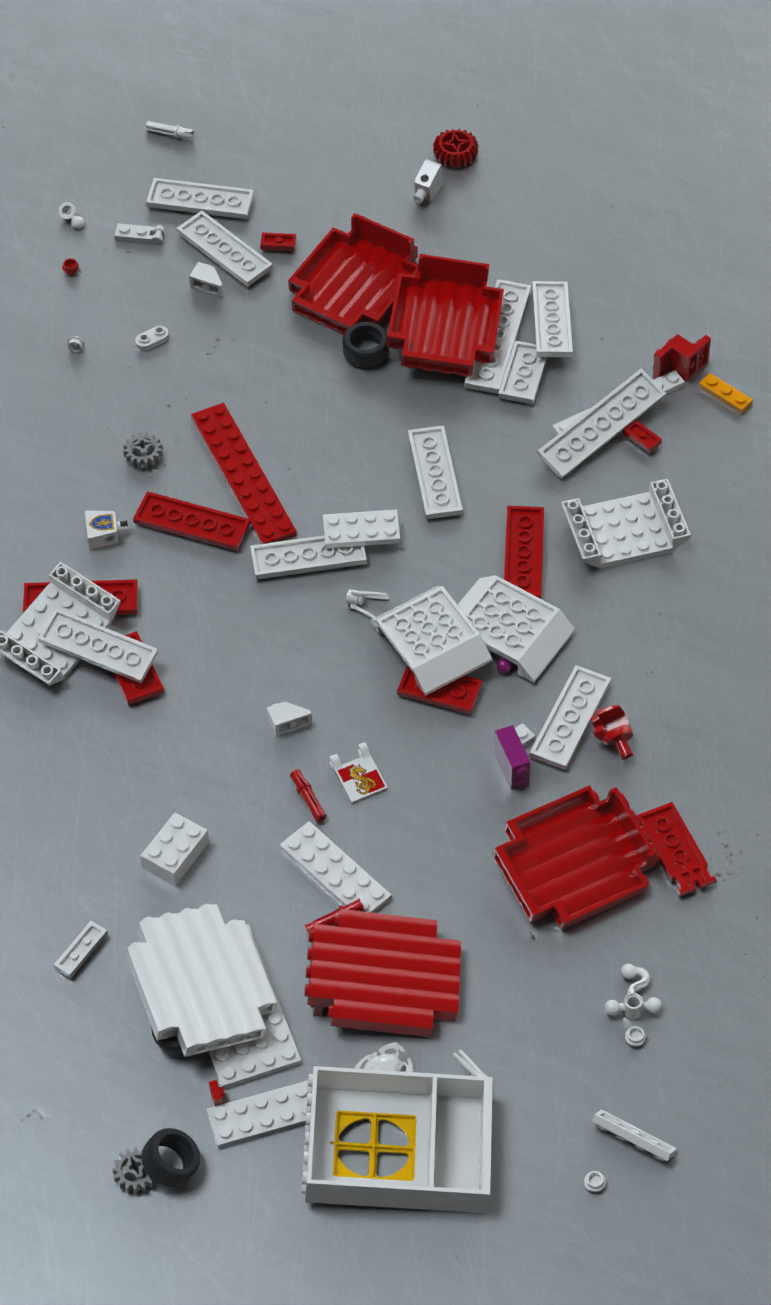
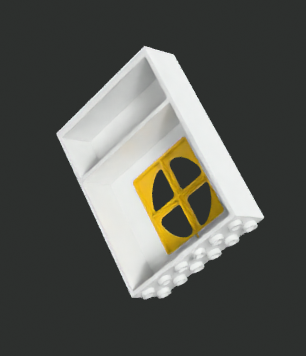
(446, 1131)

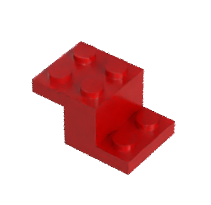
(681, 356)

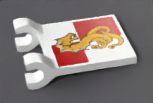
(360, 776)

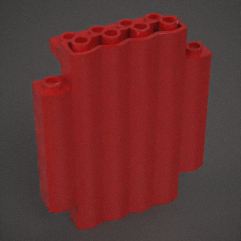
(353, 275)
(445, 316)
(576, 856)
(383, 973)

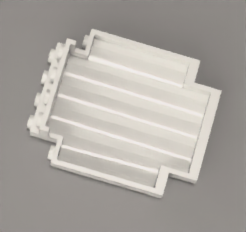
(200, 979)

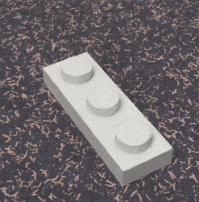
(80, 949)

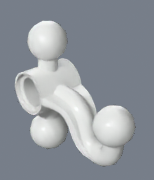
(652, 1005)

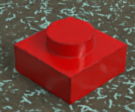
(217, 1093)

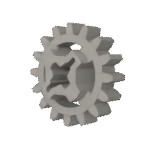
(143, 450)
(128, 1176)

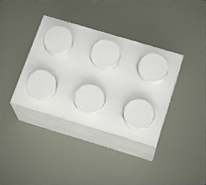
(174, 849)

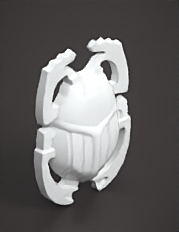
(385, 1061)

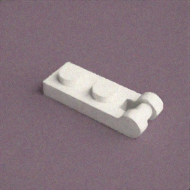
(139, 233)

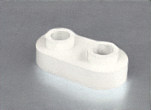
(154, 338)

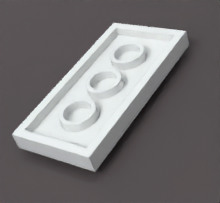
(522, 374)
(361, 528)

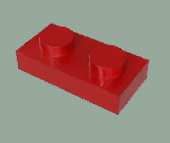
(278, 241)
(642, 436)

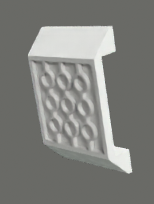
(628, 526)
(69, 593)
(516, 624)
(434, 639)

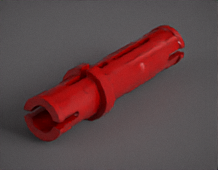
(304, 789)
(328, 919)

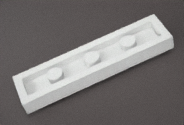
(641, 1139)

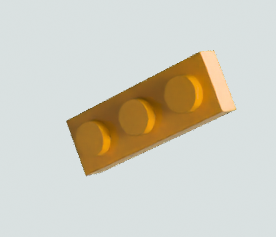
(725, 393)

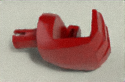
(613, 729)

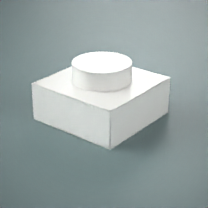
(524, 734)

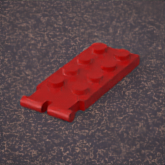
(676, 848)

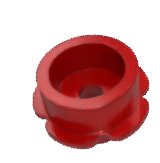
(70, 266)

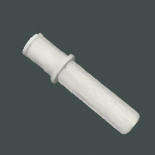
(176, 131)

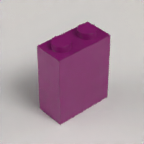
(512, 757)

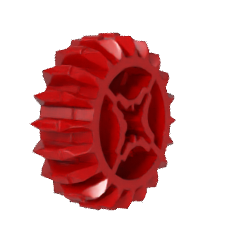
(455, 148)

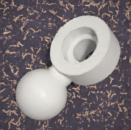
(76, 221)

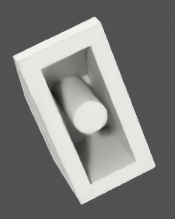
(205, 279)
(287, 717)

